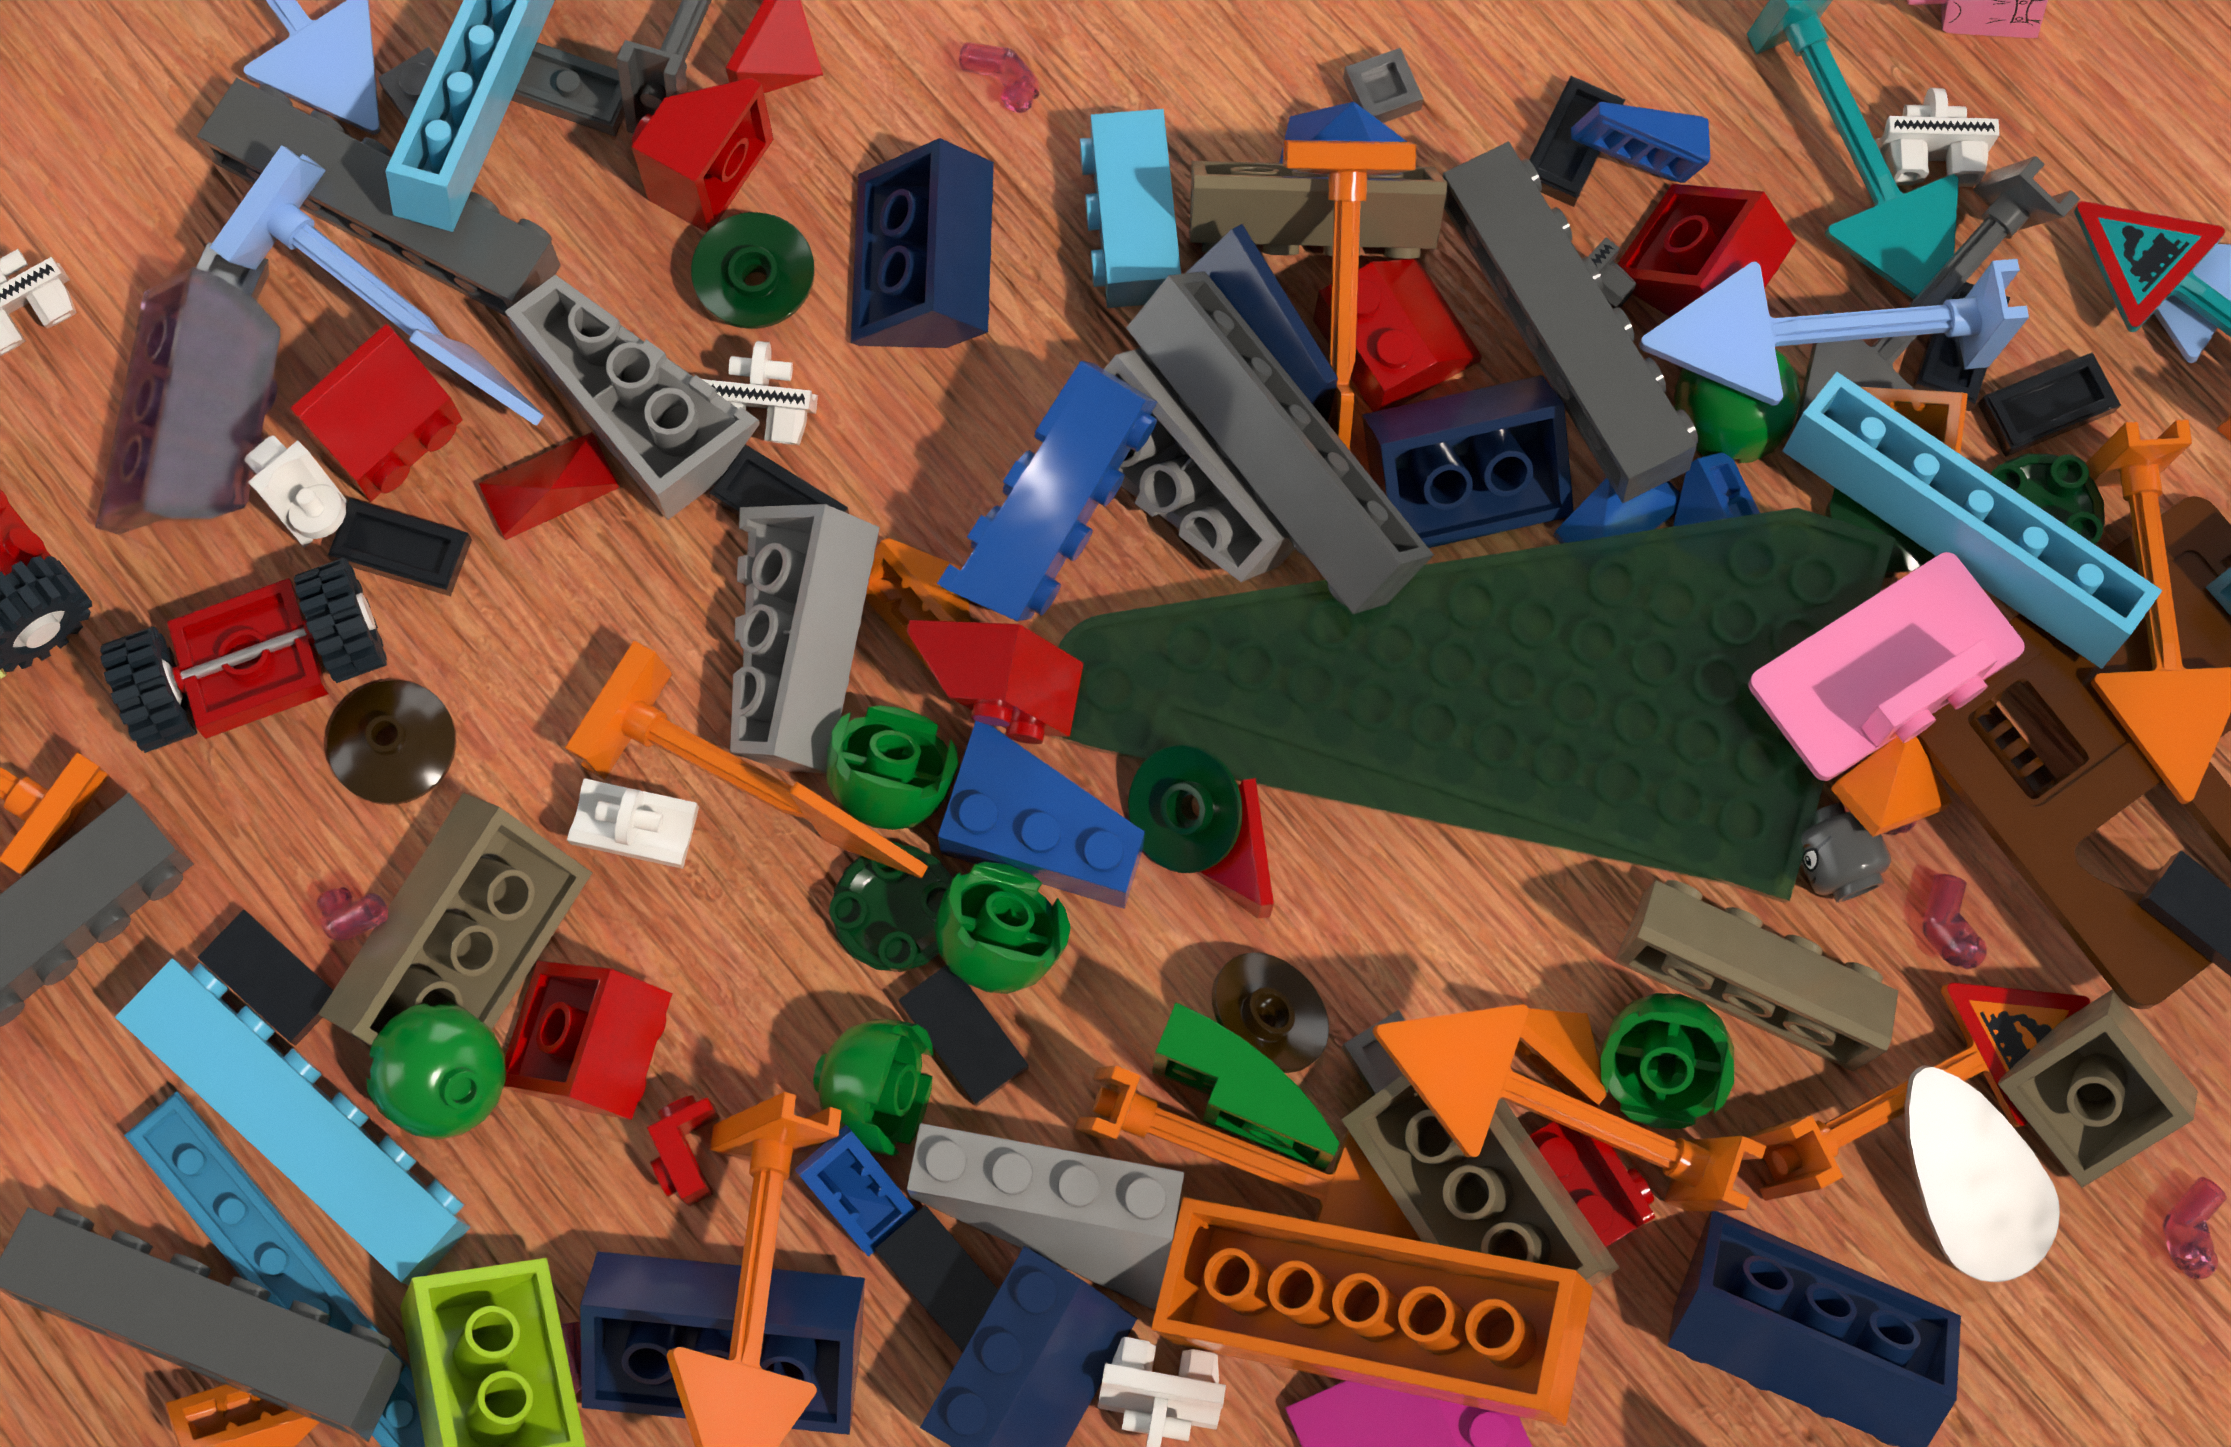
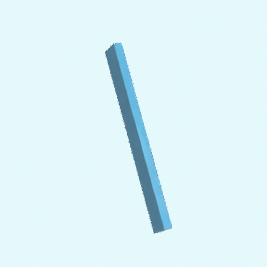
(259, 1237)

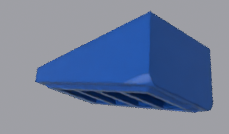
(1650, 139)

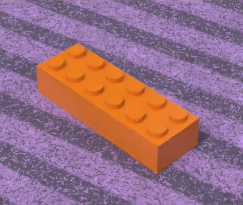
(1375, 1309)

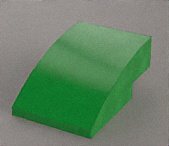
(1245, 1088)

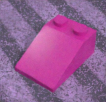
(1381, 1417)

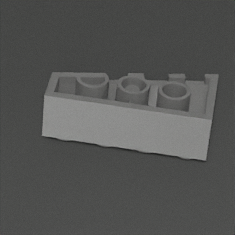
(645, 408)
(1194, 485)
(798, 631)
(1071, 1207)

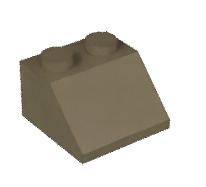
(2100, 1089)

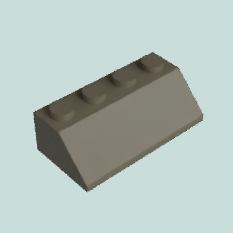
(1293, 208)
(461, 923)
(1759, 975)
(1488, 1204)

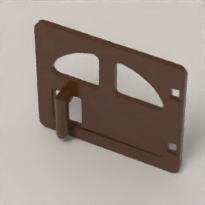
(2044, 817)

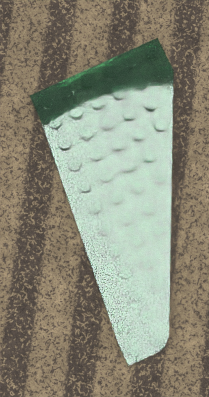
(1514, 693)

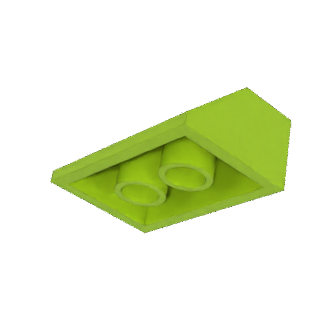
(490, 1358)

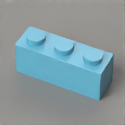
(1130, 205)

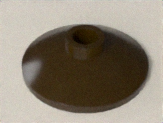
(409, 764)
(1271, 1009)

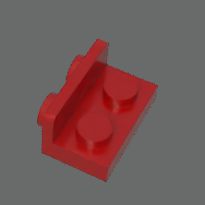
(1597, 1181)

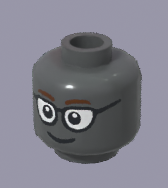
(1842, 855)

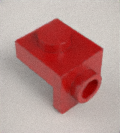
(677, 1166)

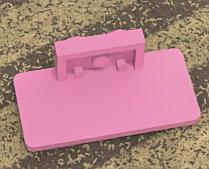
(1887, 667)

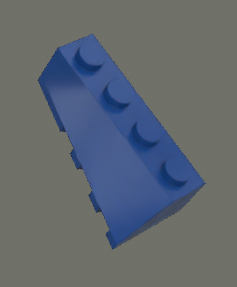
(1054, 495)

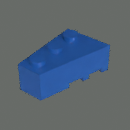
(1037, 820)

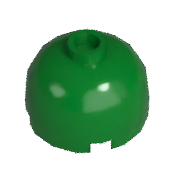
(1735, 421)
(889, 767)
(999, 928)
(1668, 1061)
(436, 1071)
(877, 1082)

